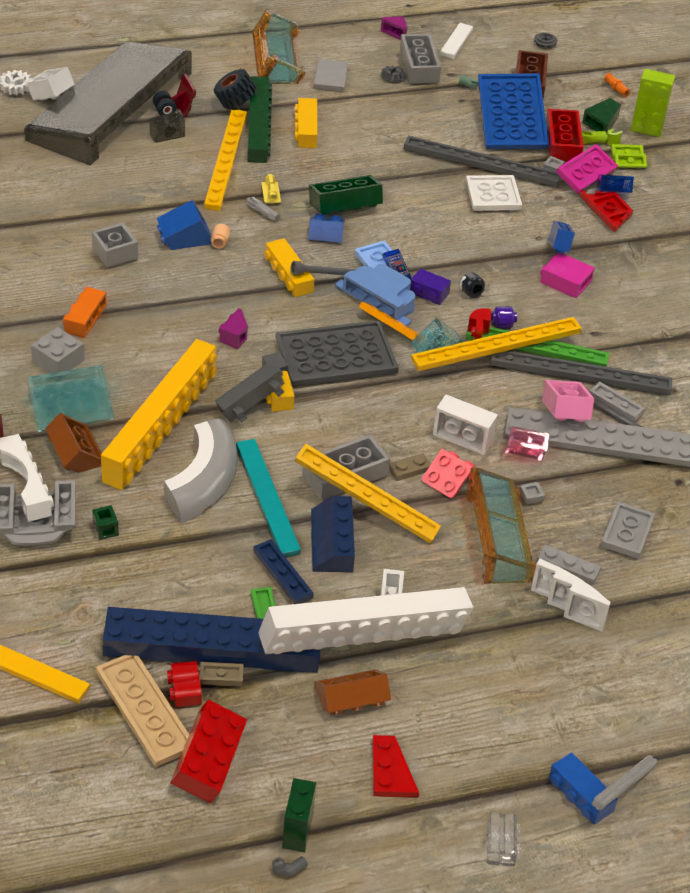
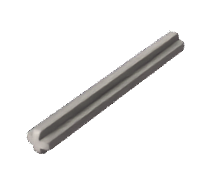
(624, 782)

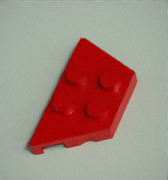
(608, 207)

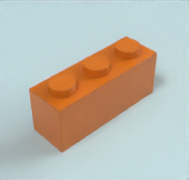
(85, 312)

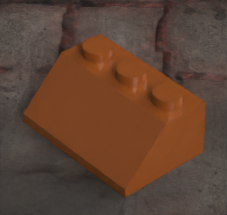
(74, 444)
(353, 691)

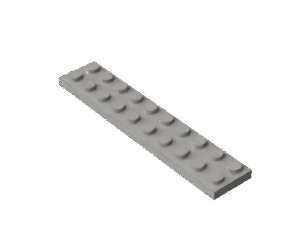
(605, 437)

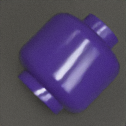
(503, 317)

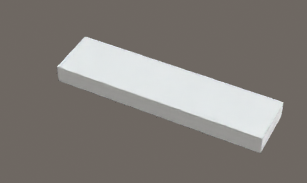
(456, 41)

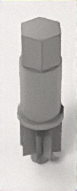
(260, 207)

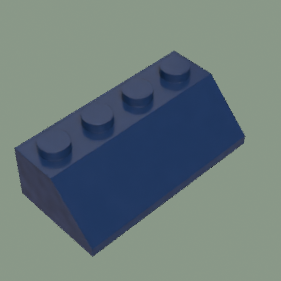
(333, 535)

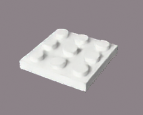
(493, 193)

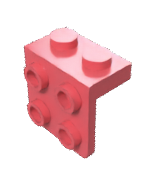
(447, 473)

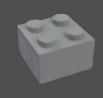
(115, 244)
(57, 351)

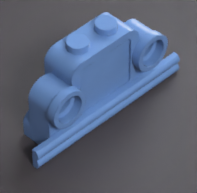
(381, 288)

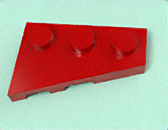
(390, 769)

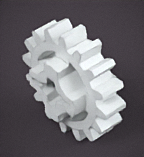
(14, 82)

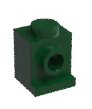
(105, 522)

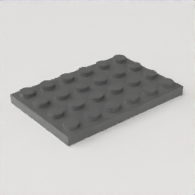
(336, 353)

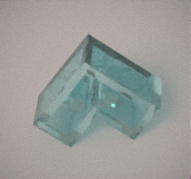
(436, 336)

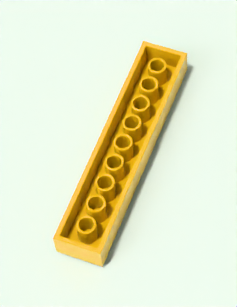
(158, 415)

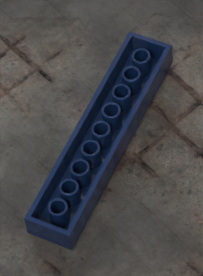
(196, 638)

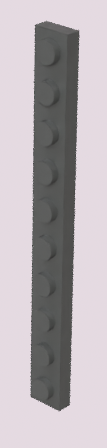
(482, 160)
(583, 371)

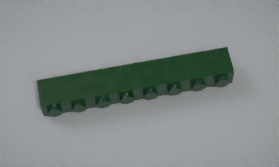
(260, 121)

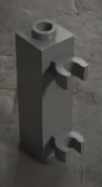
(250, 392)

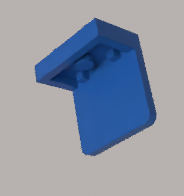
(326, 228)

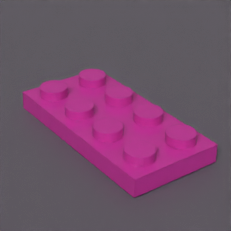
(584, 169)

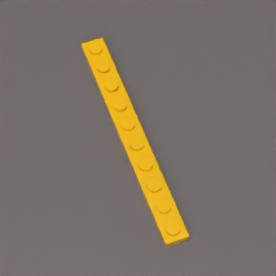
(225, 160)
(495, 344)

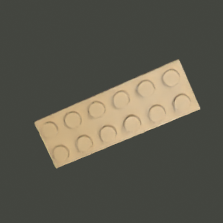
(144, 708)

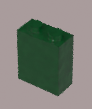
(299, 815)

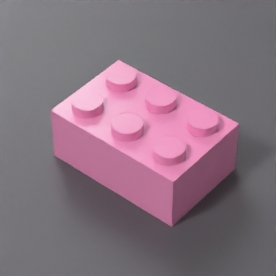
(568, 400)

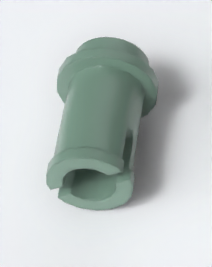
(469, 82)

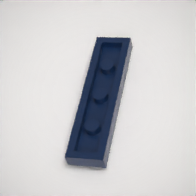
(283, 572)

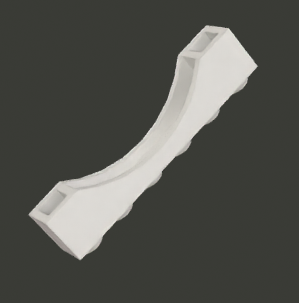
(35, 496)

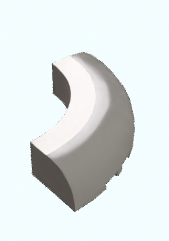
(207, 475)

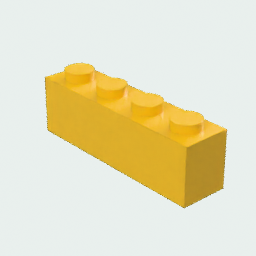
(306, 122)
(280, 257)

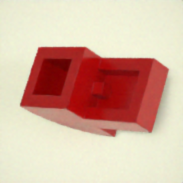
(479, 322)

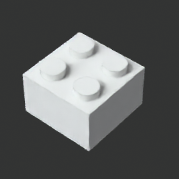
(50, 84)

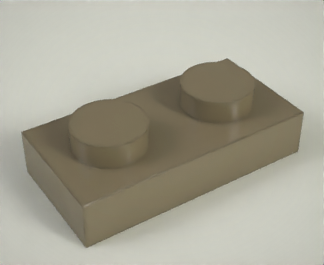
(409, 467)
(221, 674)

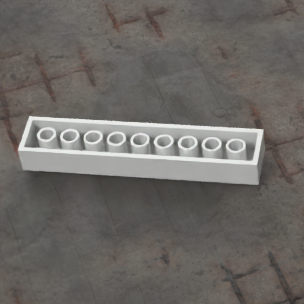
(364, 620)

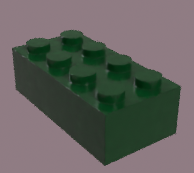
(345, 194)

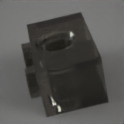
(167, 127)

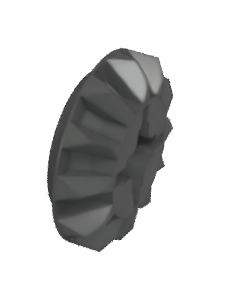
(540, 38)
(393, 74)

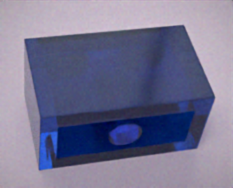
(615, 183)

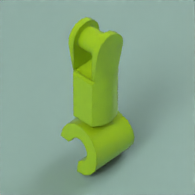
(601, 137)

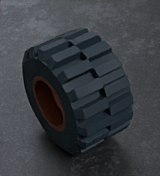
(234, 89)

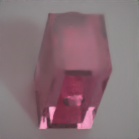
(527, 443)

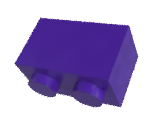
(430, 286)

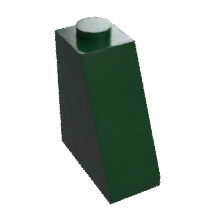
(602, 115)

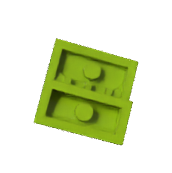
(628, 156)

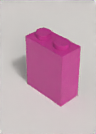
(567, 274)

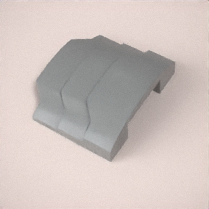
(42, 531)

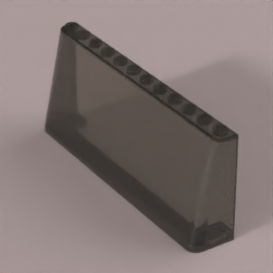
(106, 99)

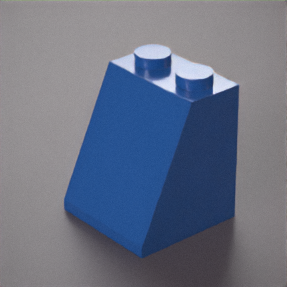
(184, 227)

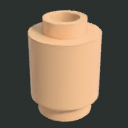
(220, 236)

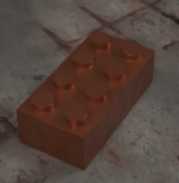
(533, 62)

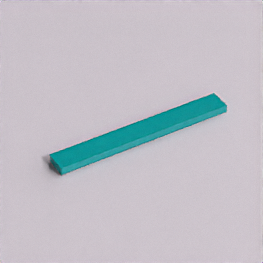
(268, 498)

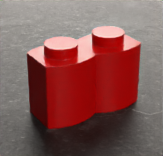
(185, 684)

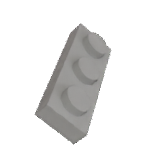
(617, 401)
(580, 568)

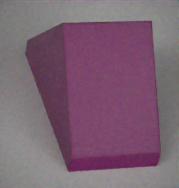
(394, 26)

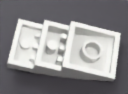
(570, 594)

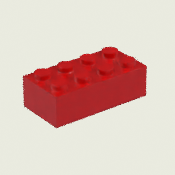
(564, 134)
(208, 751)

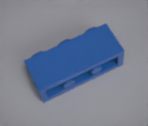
(561, 237)
(580, 787)

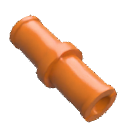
(617, 85)

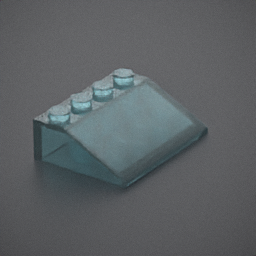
(74, 393)

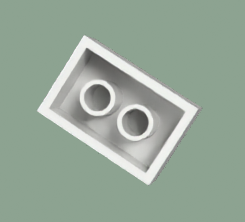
(465, 424)

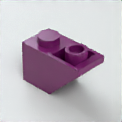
(234, 330)

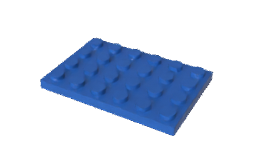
(512, 111)

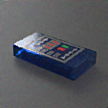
(395, 261)

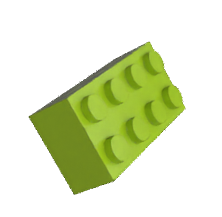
(652, 102)

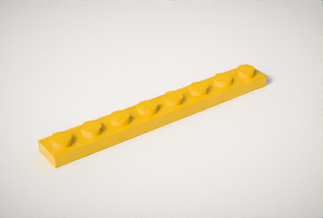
(367, 493)

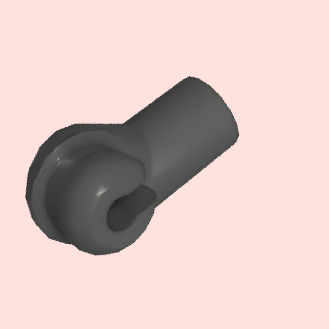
(287, 869)

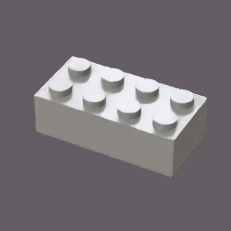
(420, 58)
(359, 456)

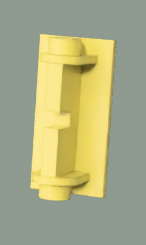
(271, 190)

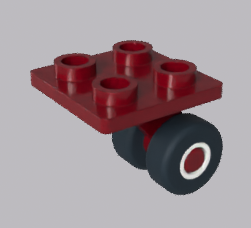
(182, 100)

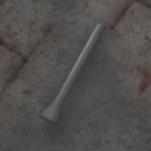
(299, 268)

